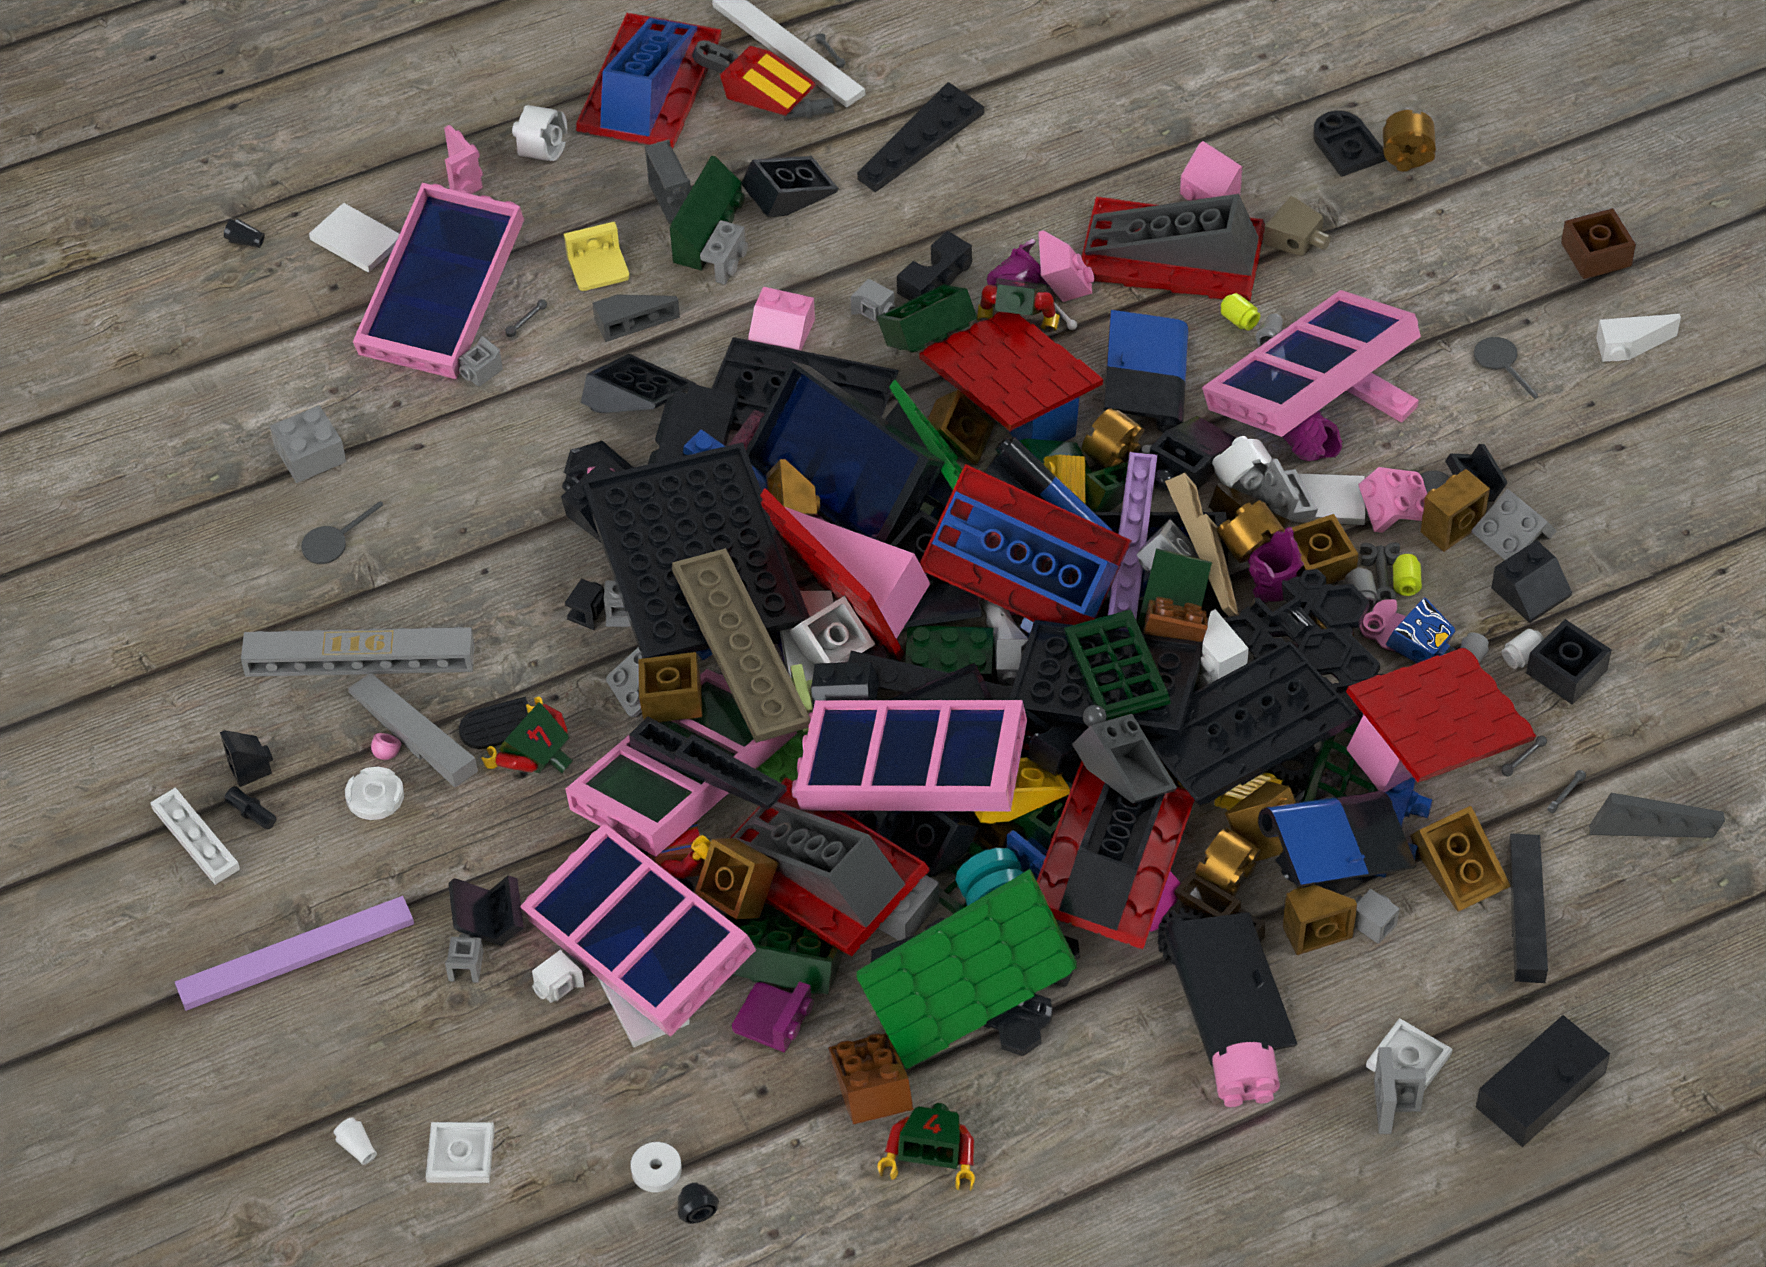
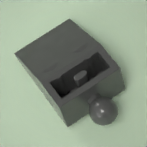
(1122, 756)

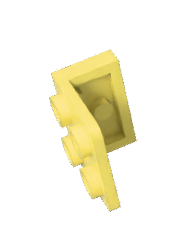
(596, 256)

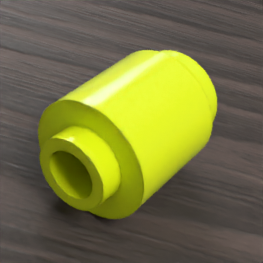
(1240, 311)
(1407, 575)

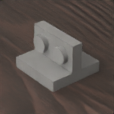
(1396, 1089)

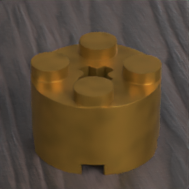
(1409, 140)
(1113, 438)
(1249, 530)
(1228, 860)

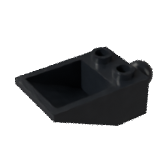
(1189, 450)

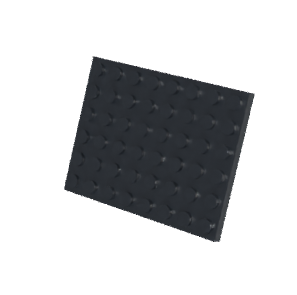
(681, 512)

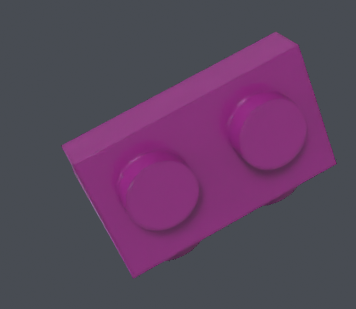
(773, 1014)

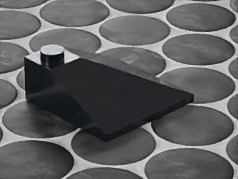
(630, 386)

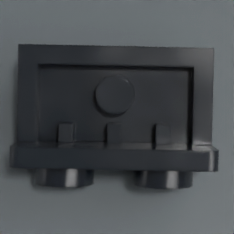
(1482, 466)

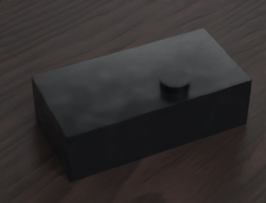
(1542, 1080)

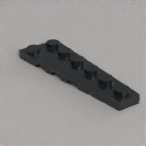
(928, 129)

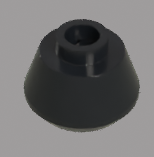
(696, 1203)

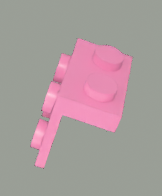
(462, 163)
(1393, 496)

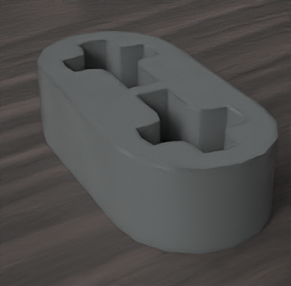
(715, 57)

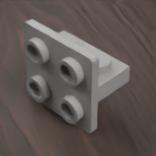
(1286, 493)

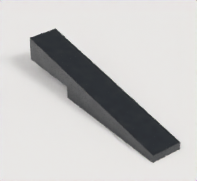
(705, 763)
(1528, 909)

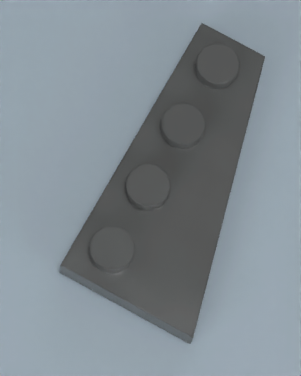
(1647, 817)

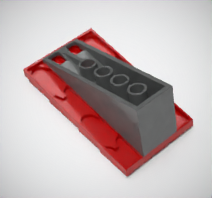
(1175, 247)
(830, 870)

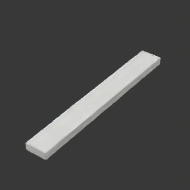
(791, 50)

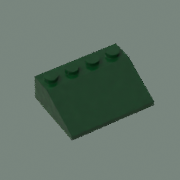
(787, 953)

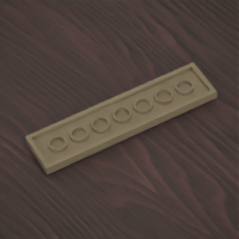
(741, 645)

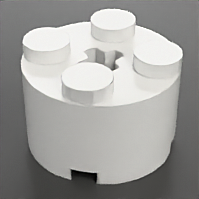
(540, 133)
(1243, 465)

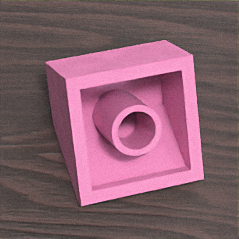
(1210, 175)
(1063, 268)
(782, 318)

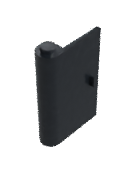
(1228, 983)

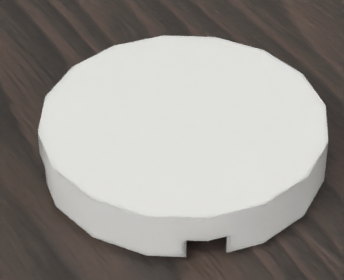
(374, 793)

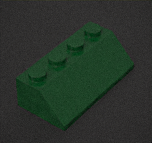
(711, 200)

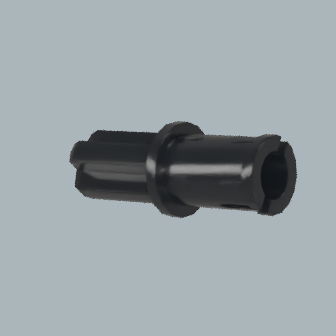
(250, 807)

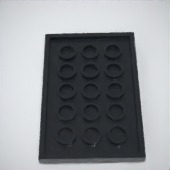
(1056, 690)

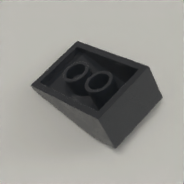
(786, 184)

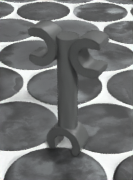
(1382, 557)

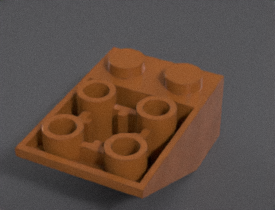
(1175, 621)
(871, 1078)

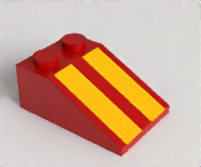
(765, 81)

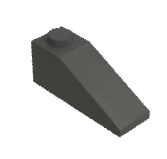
(632, 313)

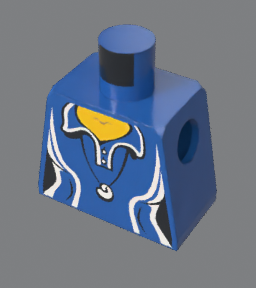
(1422, 634)

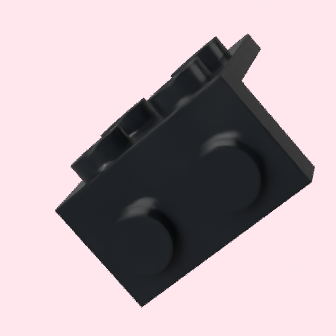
(487, 913)

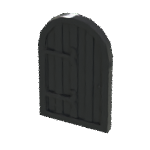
(492, 724)

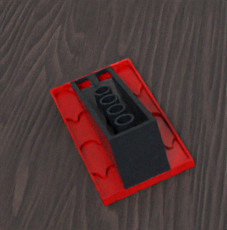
(1112, 858)

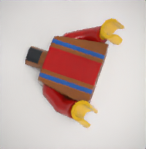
(684, 855)

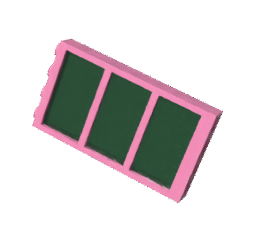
(655, 802)

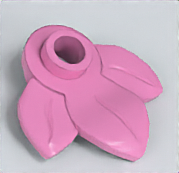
(1386, 620)

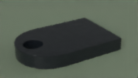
(1348, 144)

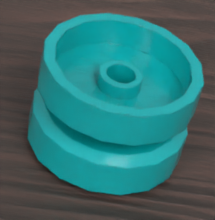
(987, 872)

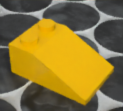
(1032, 790)

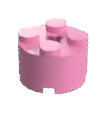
(1246, 1074)

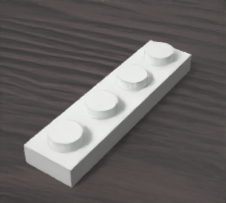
(195, 836)

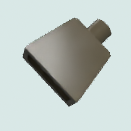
(1296, 228)

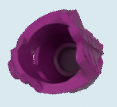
(1018, 267)
(1315, 438)
(1273, 564)

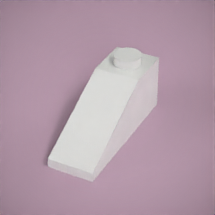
(1632, 336)

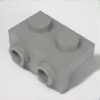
(725, 250)

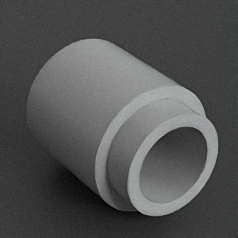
(1364, 582)

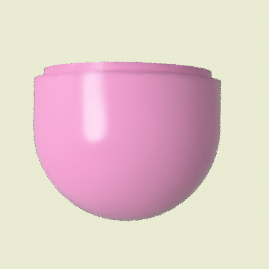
(382, 749)

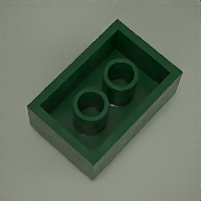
(927, 318)
(951, 648)

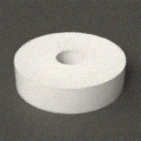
(656, 1179)

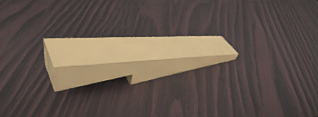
(1204, 538)

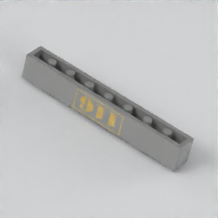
(358, 651)

